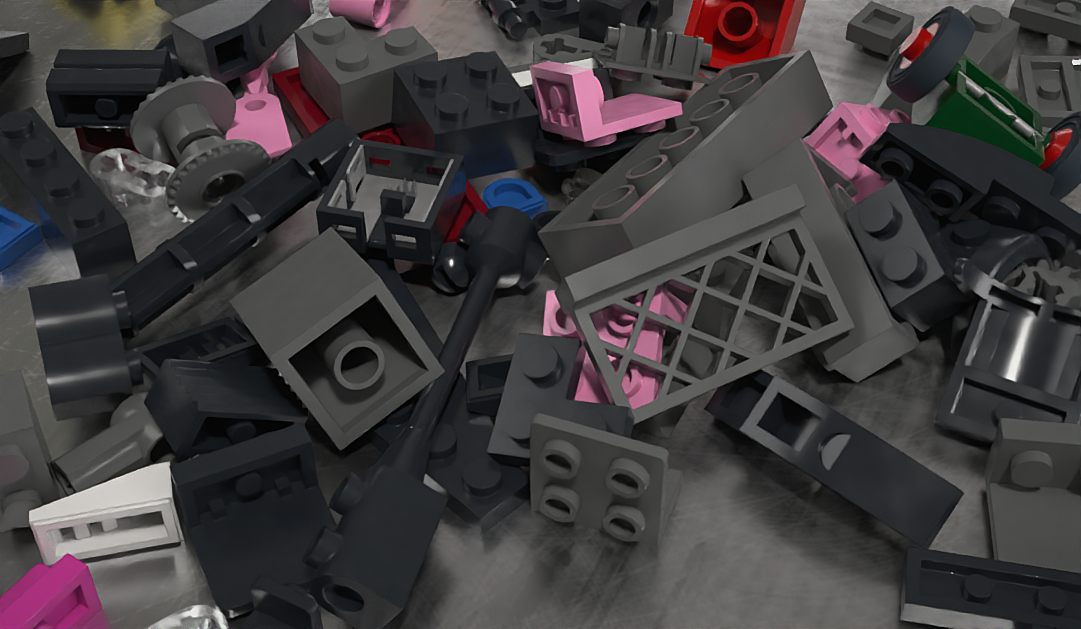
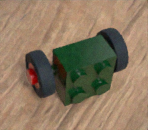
(964, 98)

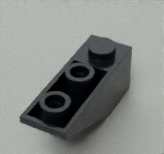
(235, 35)

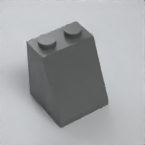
(337, 337)

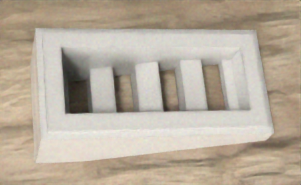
(129, 514)

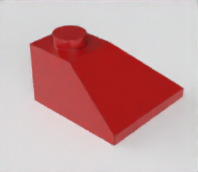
(744, 28)

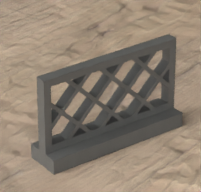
(684, 253)

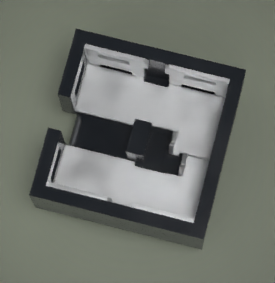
(394, 205)

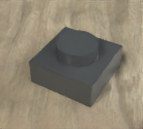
(879, 28)

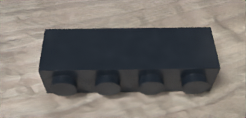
(62, 199)

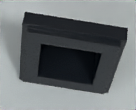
(486, 383)

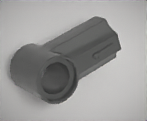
(124, 447)

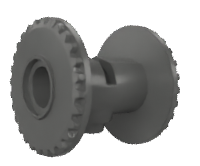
(188, 126)

